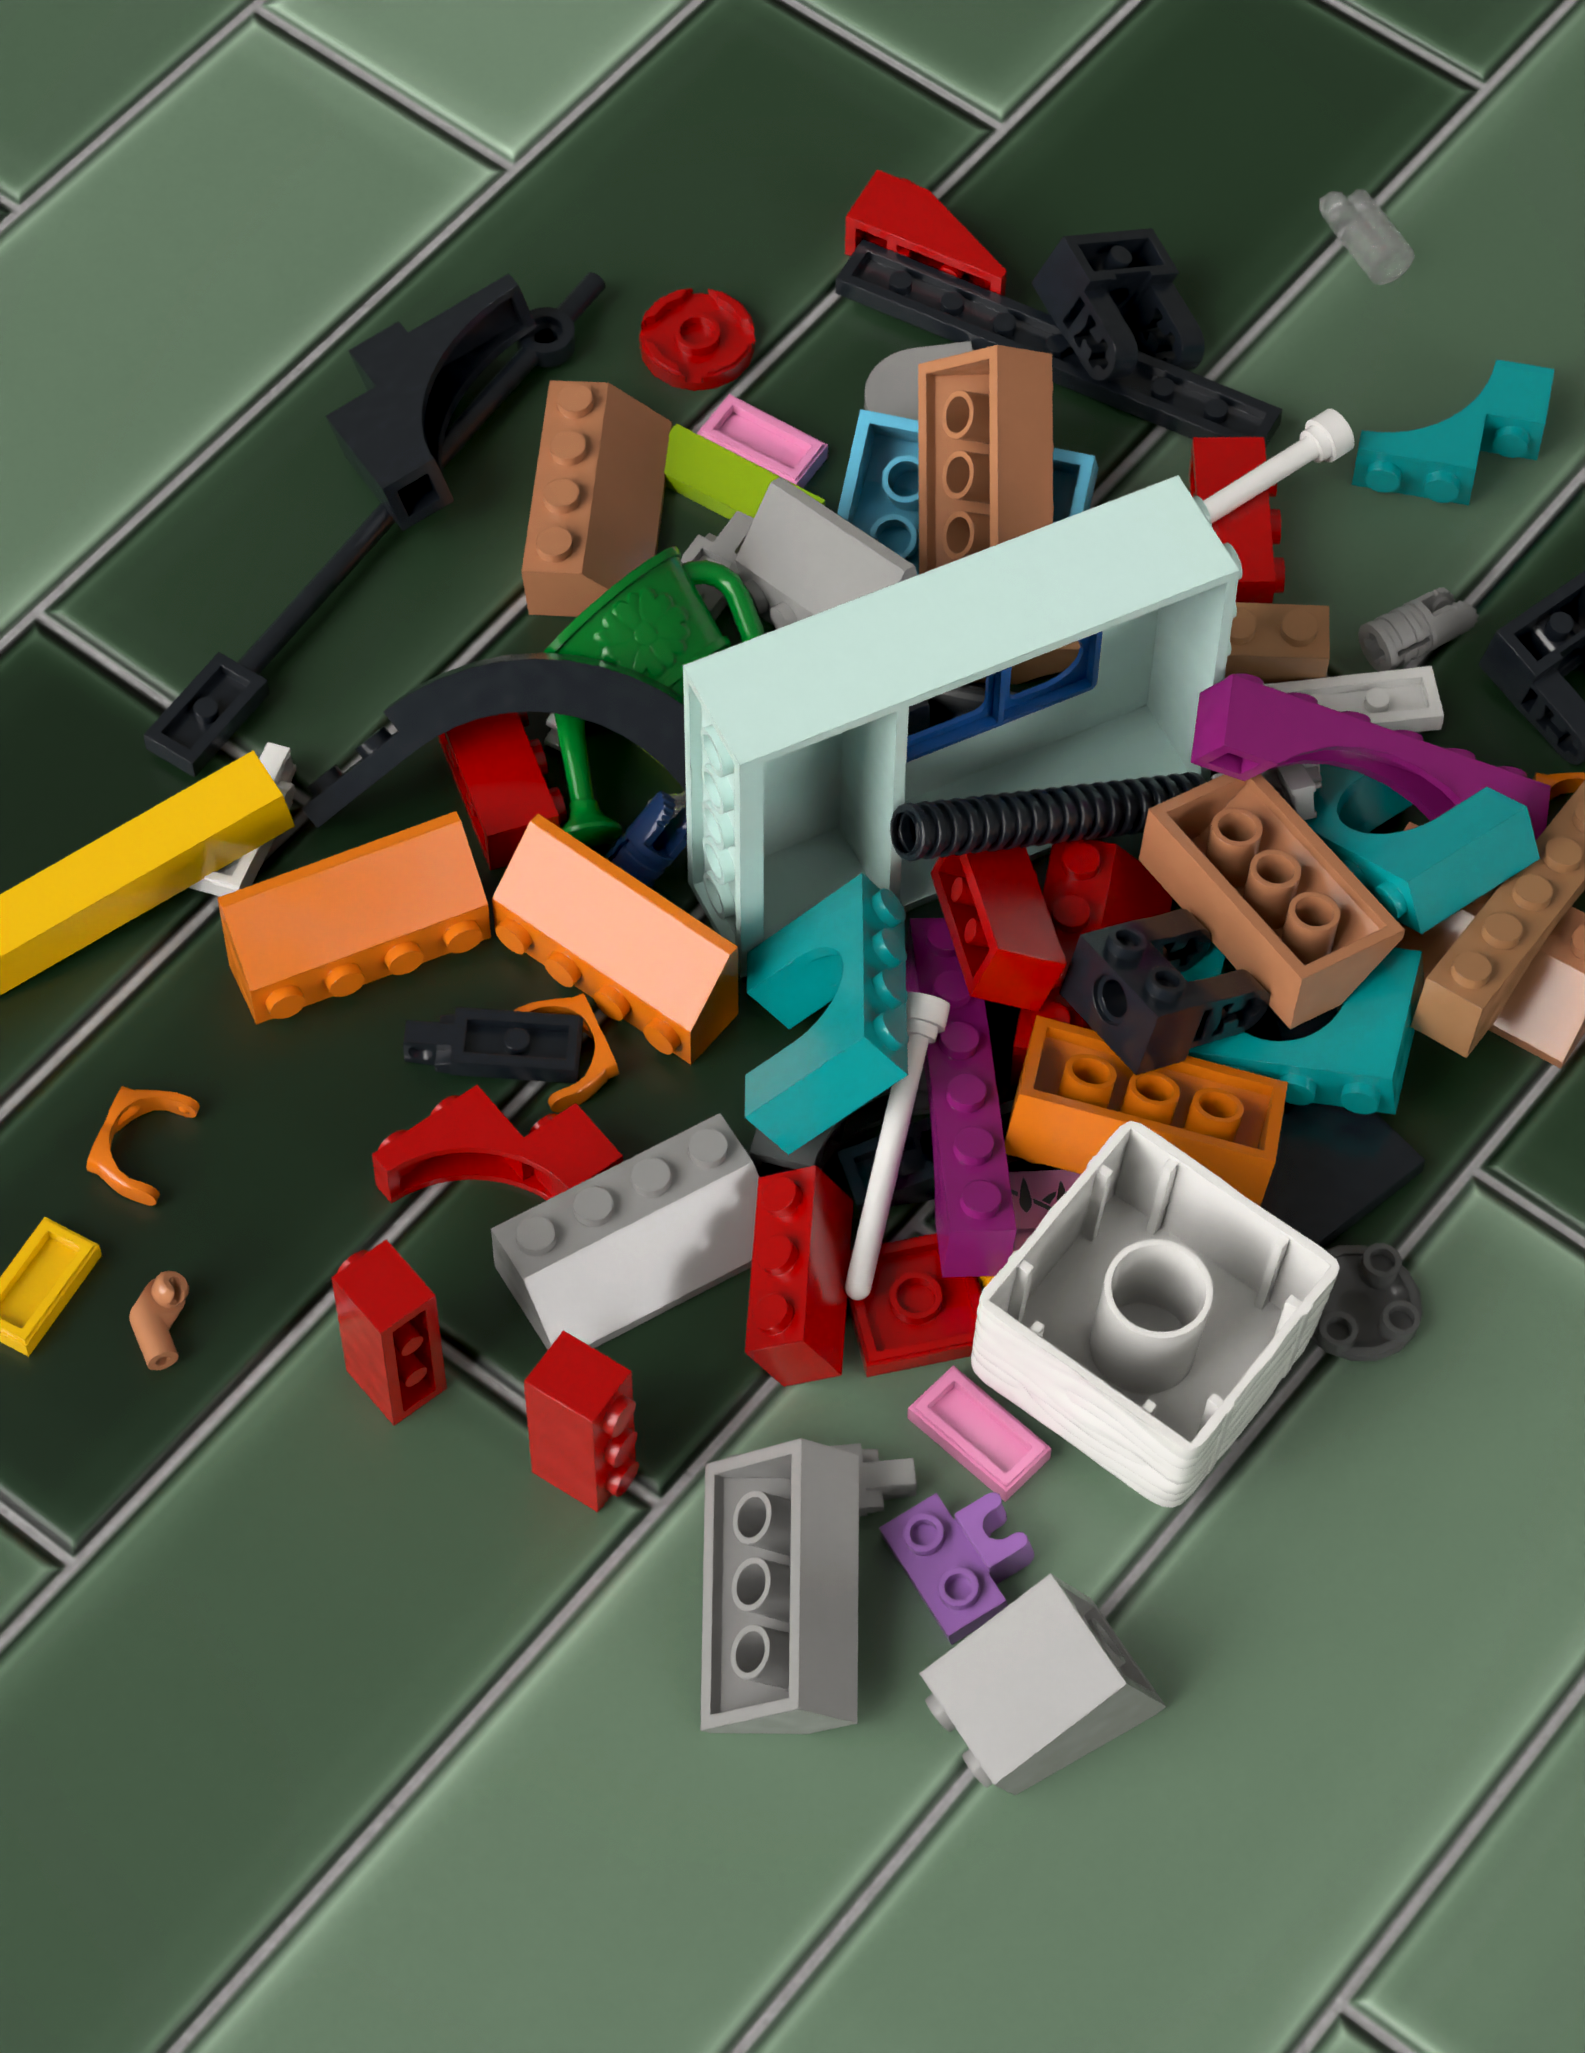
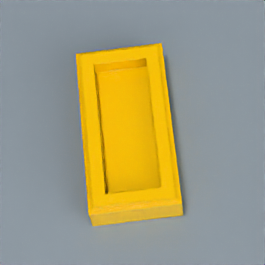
(42, 1283)

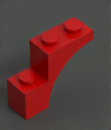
(475, 1141)

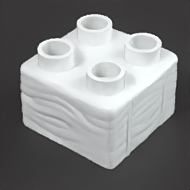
(1150, 1314)

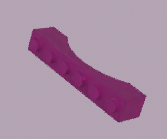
(1256, 728)
(969, 1151)

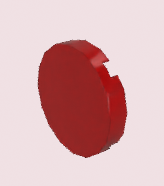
(697, 339)

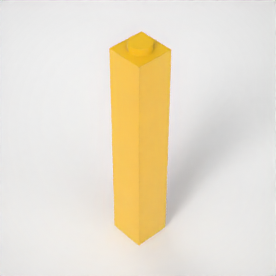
(138, 867)

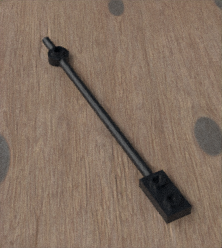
(231, 690)

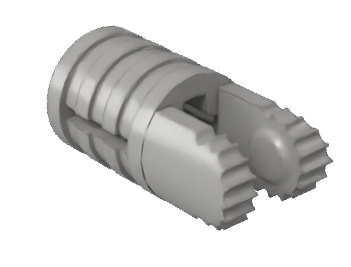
(1415, 629)

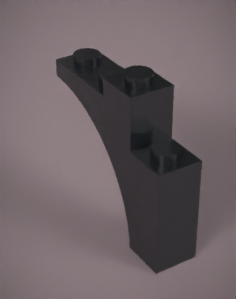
(413, 387)

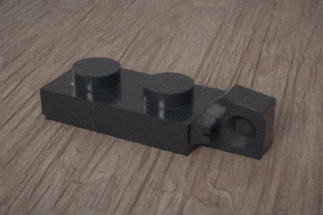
(498, 1044)

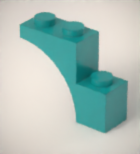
(1443, 457)

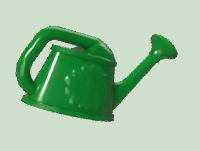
(653, 626)

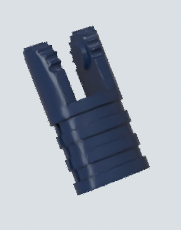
(649, 845)

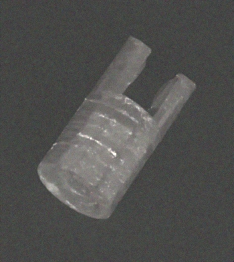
(1367, 235)

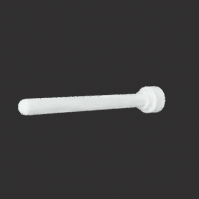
(1324, 439)
(925, 1019)

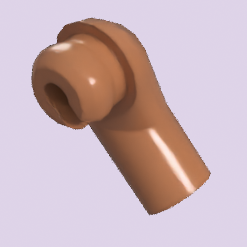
(154, 1316)

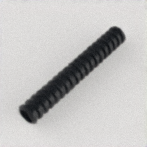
(1031, 816)

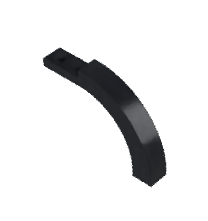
(509, 684)

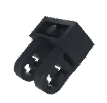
(1116, 281)
(1532, 659)
(1141, 1005)

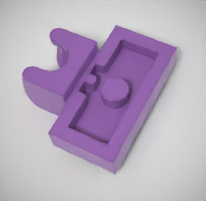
(956, 1560)

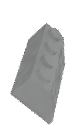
(810, 558)
(633, 1237)
(780, 1591)

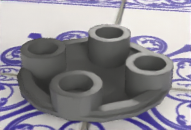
(1371, 1305)

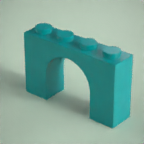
(1430, 868)
(842, 953)
(1350, 1061)

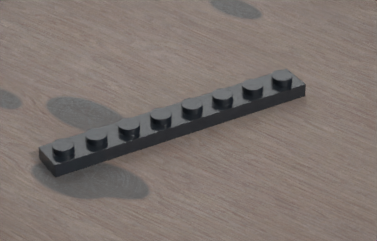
(974, 314)

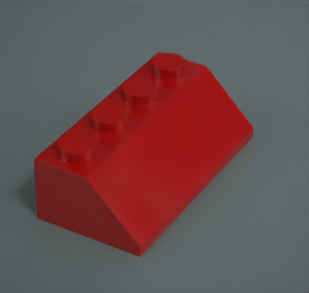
(1084, 891)

